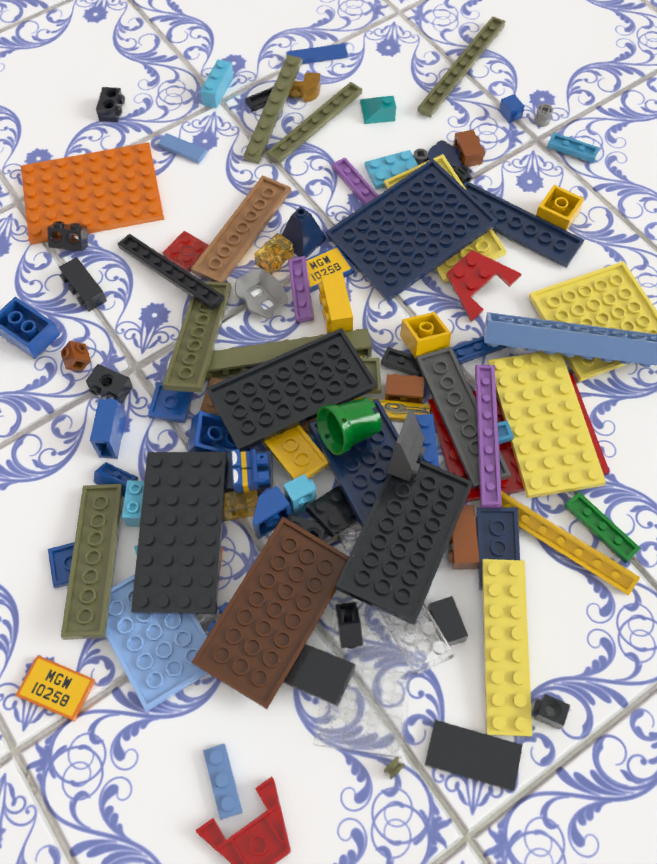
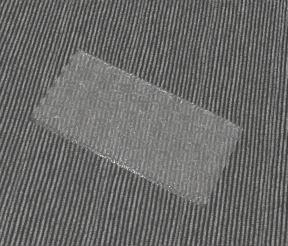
(377, 697)

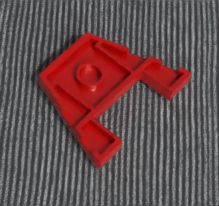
(472, 275)
(259, 841)

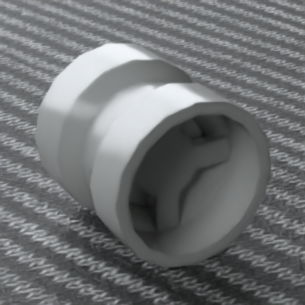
(543, 115)

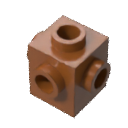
(75, 356)

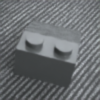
(407, 449)

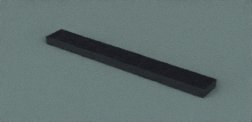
(171, 272)

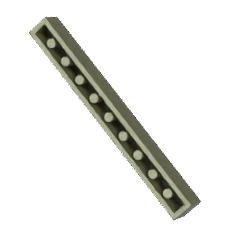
(236, 360)

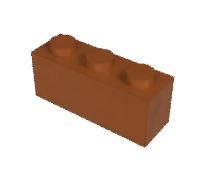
(464, 542)

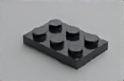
(332, 512)

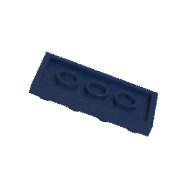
(497, 535)

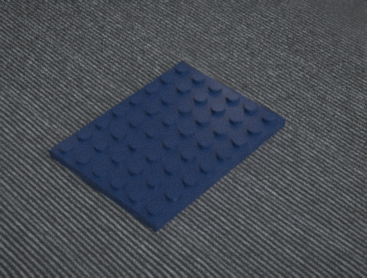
(411, 229)

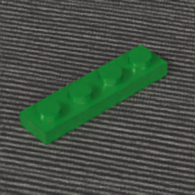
(602, 527)

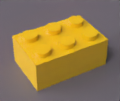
(335, 303)

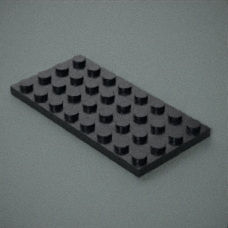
(290, 389)
(180, 533)
(404, 541)

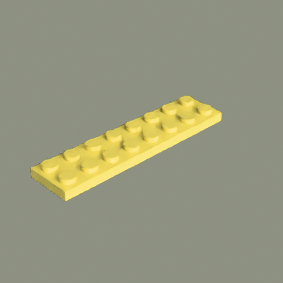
(506, 648)

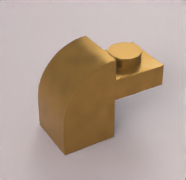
(307, 89)

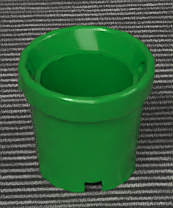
(347, 424)

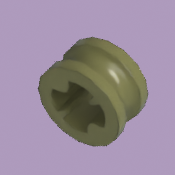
(394, 768)

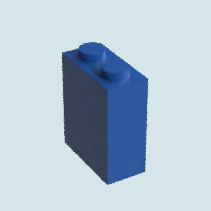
(107, 428)

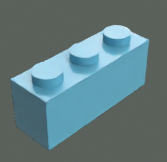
(217, 83)

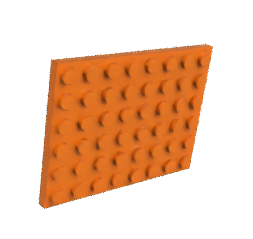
(92, 189)

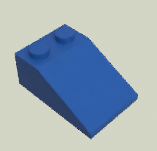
(209, 434)

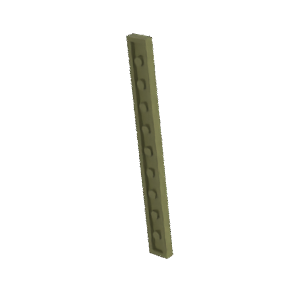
(461, 67)

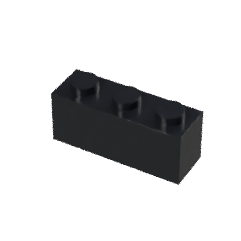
(82, 284)

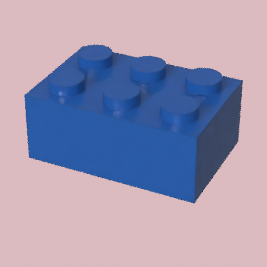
(26, 328)

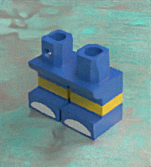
(245, 470)

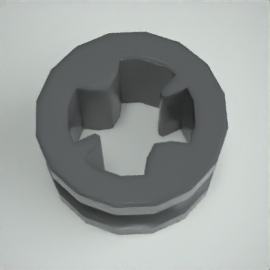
(420, 152)

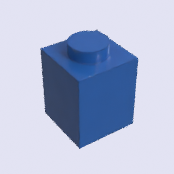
(511, 108)

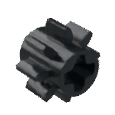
(463, 173)

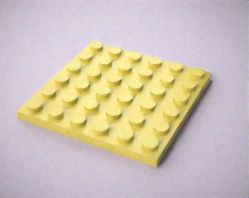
(600, 299)

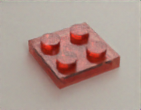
(185, 250)

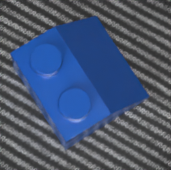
(269, 511)

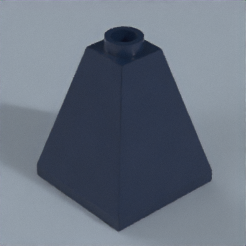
(303, 233)

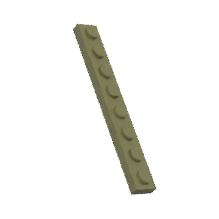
(272, 109)
(314, 123)

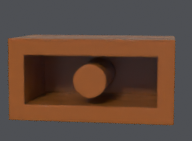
(469, 148)
(404, 388)

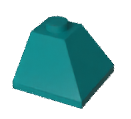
(378, 109)

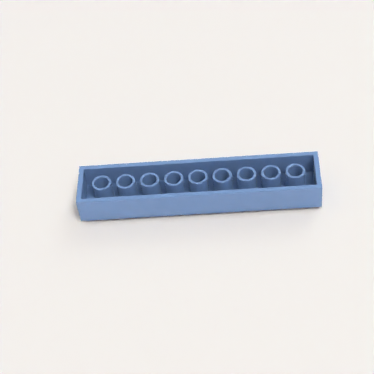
(571, 339)

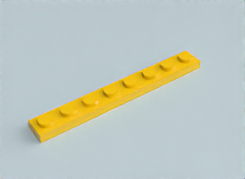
(572, 547)

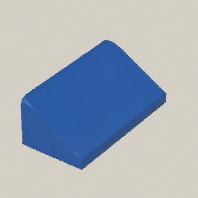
(112, 475)

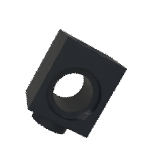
(561, 711)

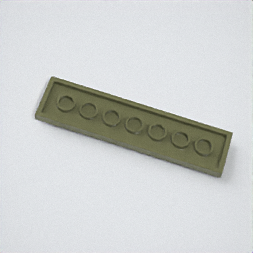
(196, 343)
(92, 563)

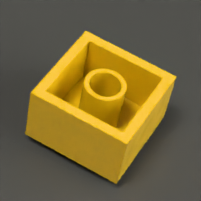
(560, 207)
(424, 334)

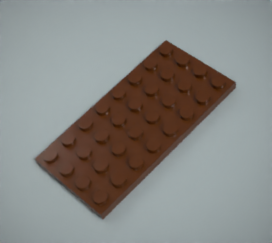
(272, 613)

